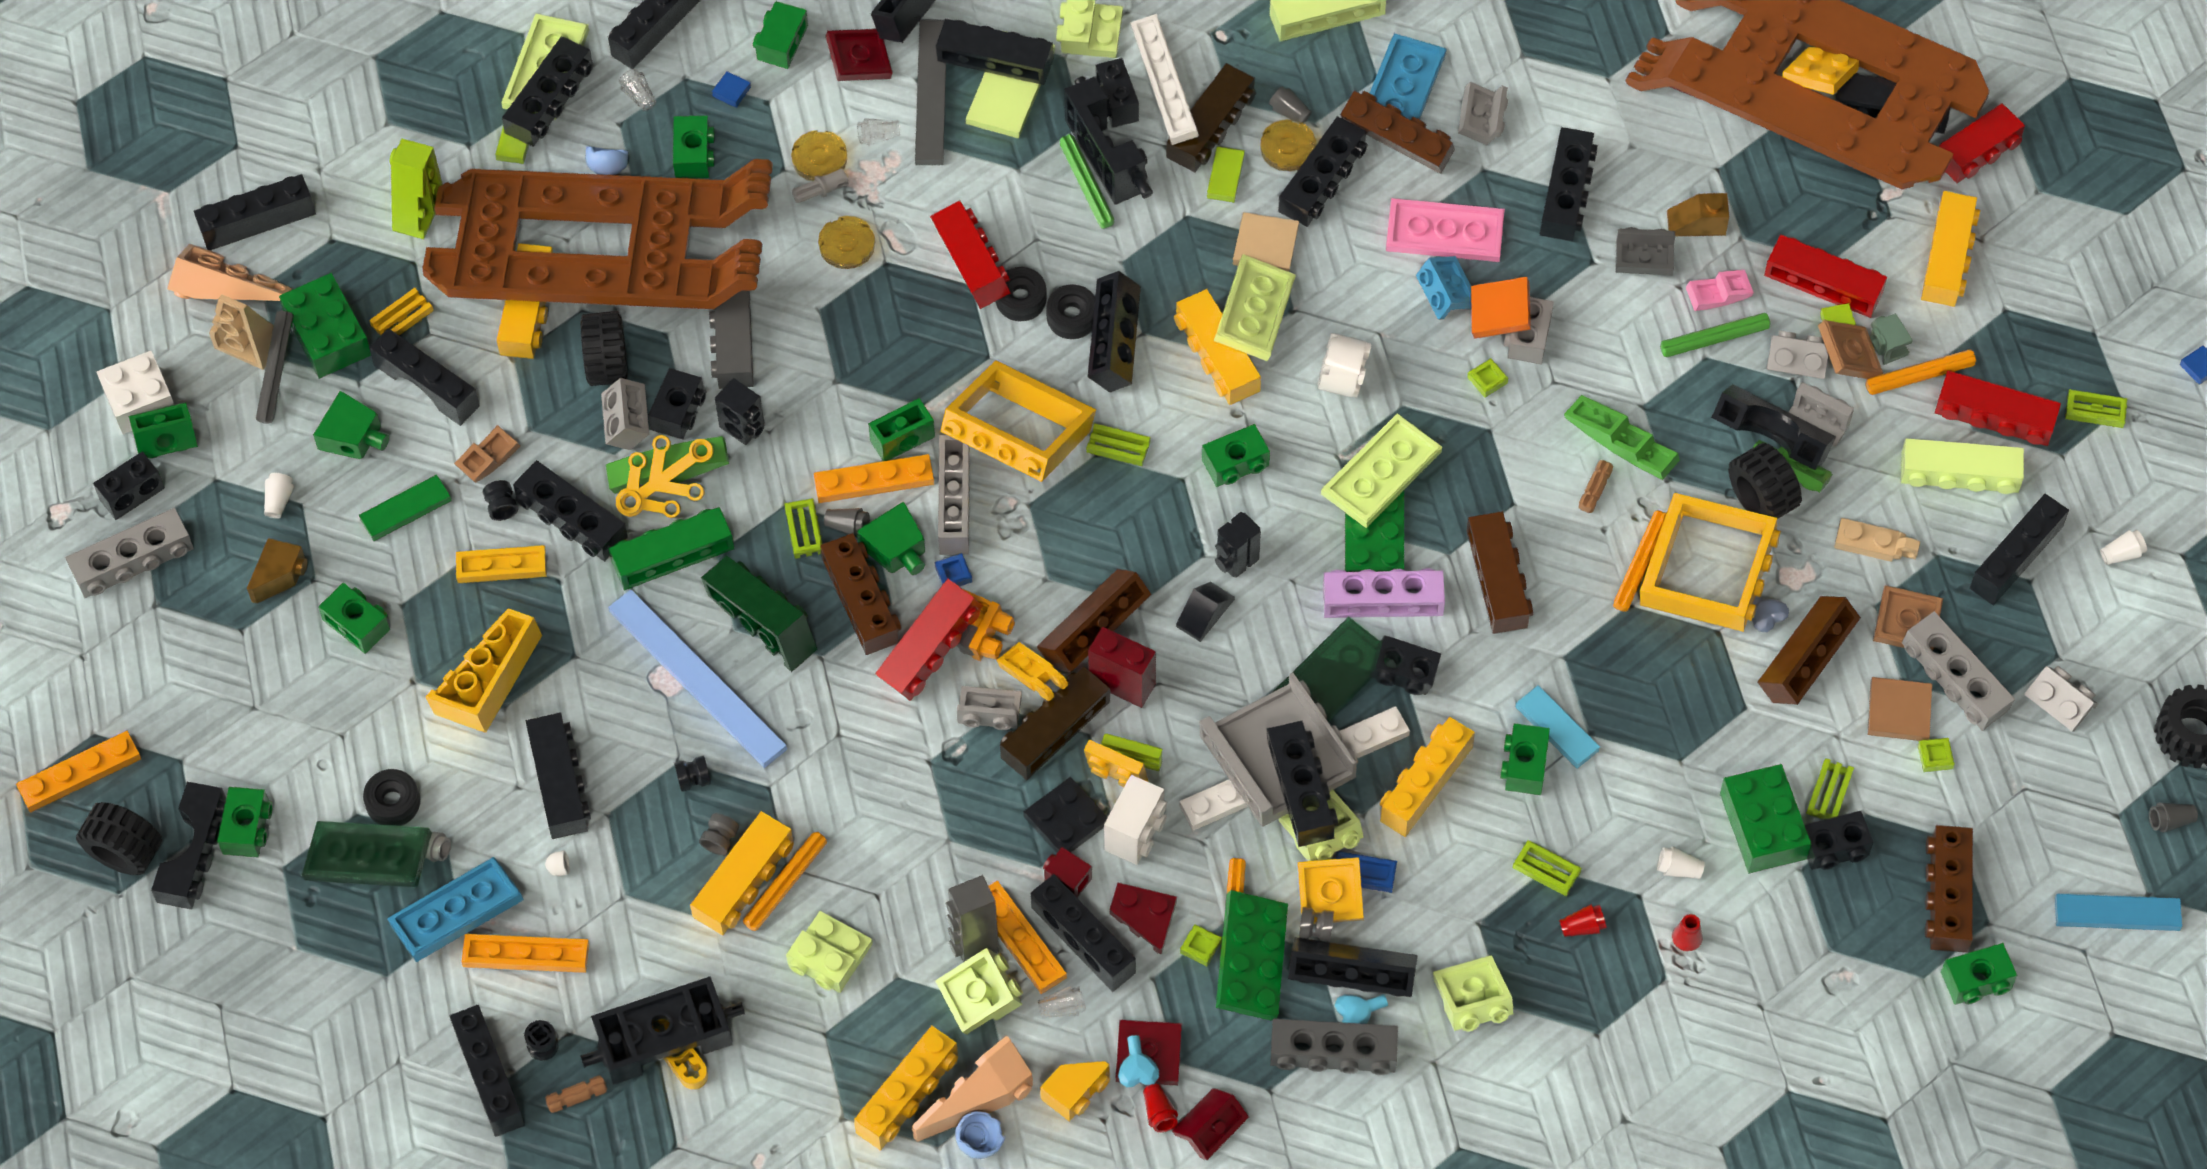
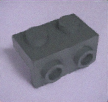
(1645, 251)

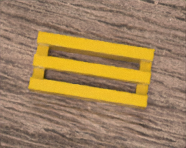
(399, 310)

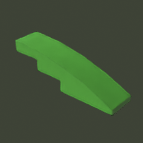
(1620, 437)
(619, 470)

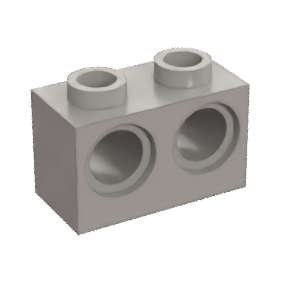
(1537, 335)
(625, 414)

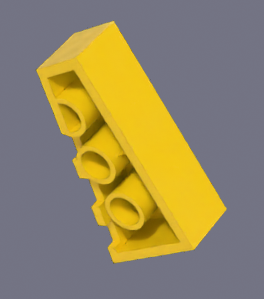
(488, 672)

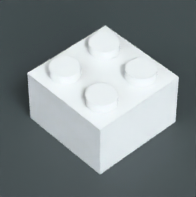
(134, 388)
(1135, 820)

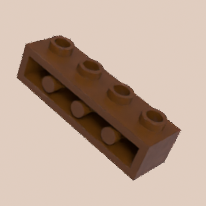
(1399, 132)
(1498, 572)
(859, 593)
(1104, 607)
(1809, 650)
(1950, 888)

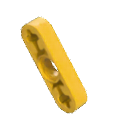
(681, 1072)

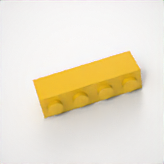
(1949, 249)
(522, 320)
(1230, 368)
(742, 873)

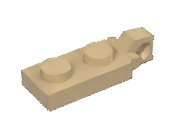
(1874, 541)

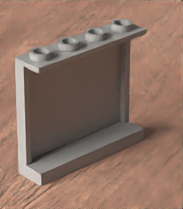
(1244, 755)

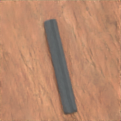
(274, 367)

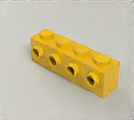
(1427, 776)
(906, 1088)

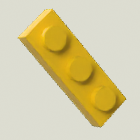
(501, 564)

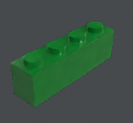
(671, 548)

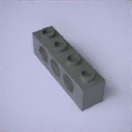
(1348, 1036)

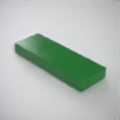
(405, 508)

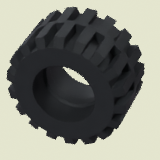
(603, 347)
(1765, 481)
(2171, 732)
(119, 838)

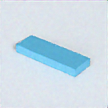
(1564, 731)

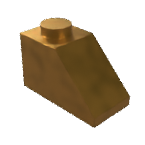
(1700, 215)
(276, 570)

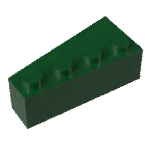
(761, 611)

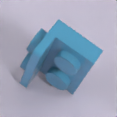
(1445, 285)

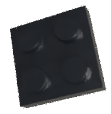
(1066, 816)

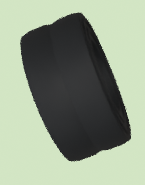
(1066, 297)
(1025, 308)
(391, 781)

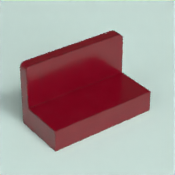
(1211, 1122)

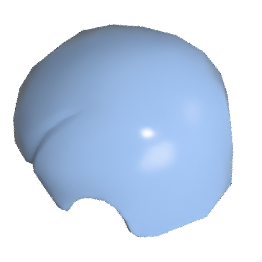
(606, 160)
(979, 1135)

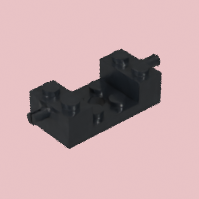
(1118, 167)
(628, 1036)

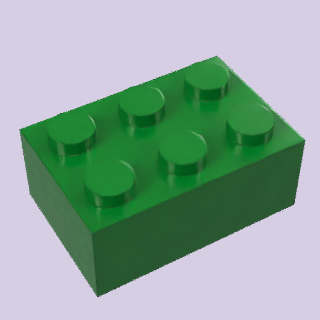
(325, 325)
(1765, 818)

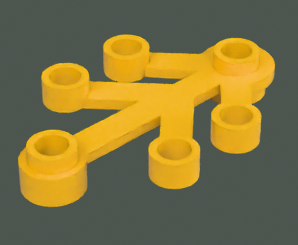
(660, 480)

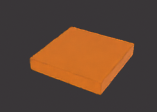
(1500, 307)

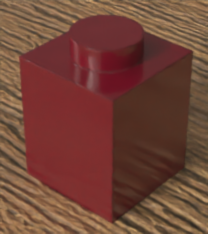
(1069, 870)

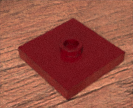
(858, 55)
(1158, 1041)

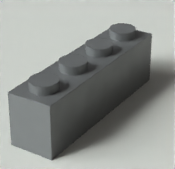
(732, 341)
(972, 918)

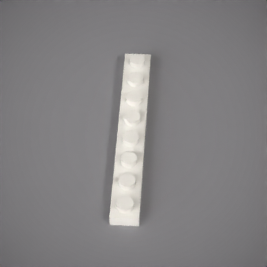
(1361, 738)

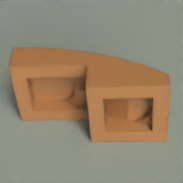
(488, 455)

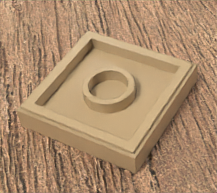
(1266, 240)

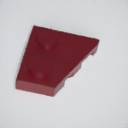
(1144, 912)

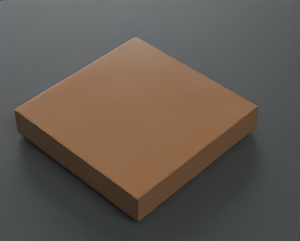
(1850, 349)
(1900, 612)
(1899, 709)

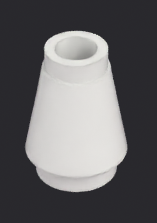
(277, 493)
(2126, 547)
(1679, 864)

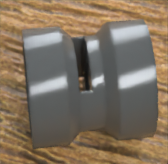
(719, 833)
(1323, 924)

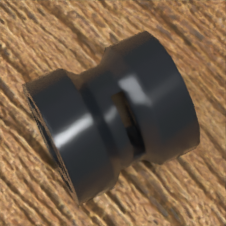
(500, 502)
(692, 773)
(546, 1044)

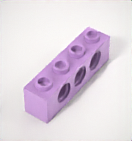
(1371, 603)

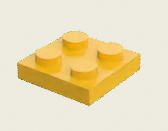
(1821, 70)
(1107, 762)
(1332, 887)

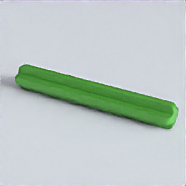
(1086, 181)
(1715, 334)

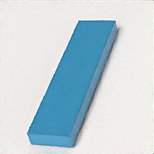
(2118, 912)

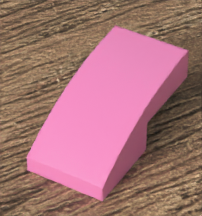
(1723, 290)

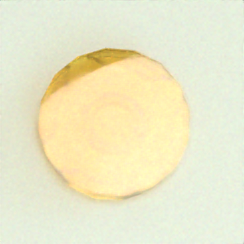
(1287, 145)
(818, 154)
(846, 242)

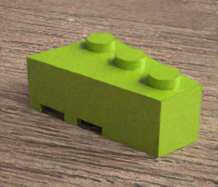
(413, 187)

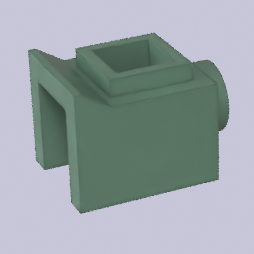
(1890, 338)

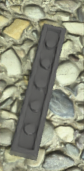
(930, 97)

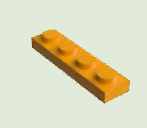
(873, 478)
(78, 771)
(1025, 943)
(525, 953)

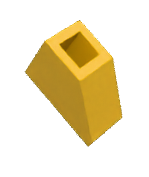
(1073, 1086)

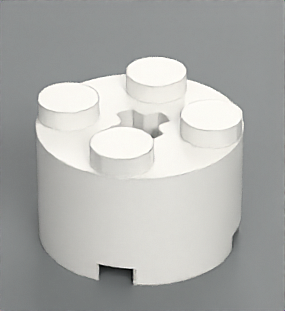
(1344, 365)

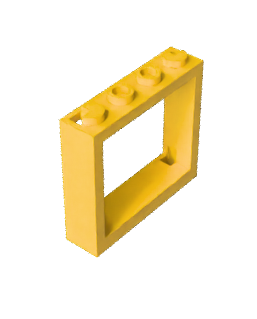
(1031, 395)
(1699, 608)

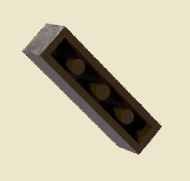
(1213, 115)
(1054, 723)

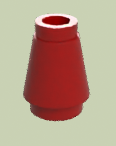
(1583, 922)
(1688, 933)
(1159, 1109)

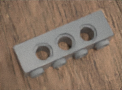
(953, 496)
(138, 540)
(1956, 655)

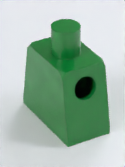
(349, 429)
(894, 540)

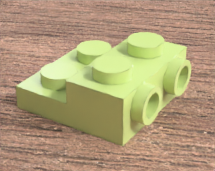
(1089, 28)
(1346, 834)
(828, 952)
(980, 990)
(1474, 993)

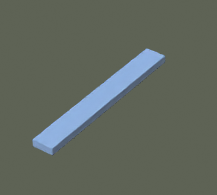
(698, 679)

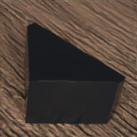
(1203, 610)

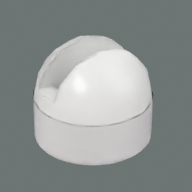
(558, 863)

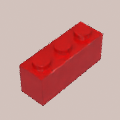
(1983, 142)

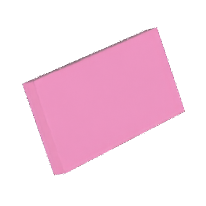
(1445, 230)

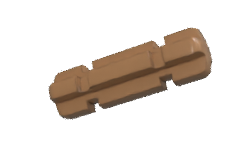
(1595, 486)
(576, 1094)

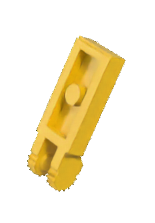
(1031, 670)

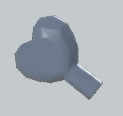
(1768, 613)

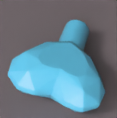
(1357, 1009)
(1137, 1066)

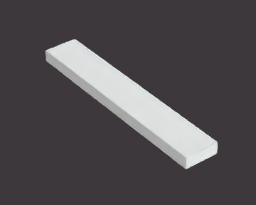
(1164, 79)

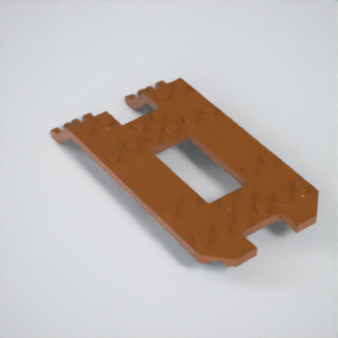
(1746, 83)
(656, 261)

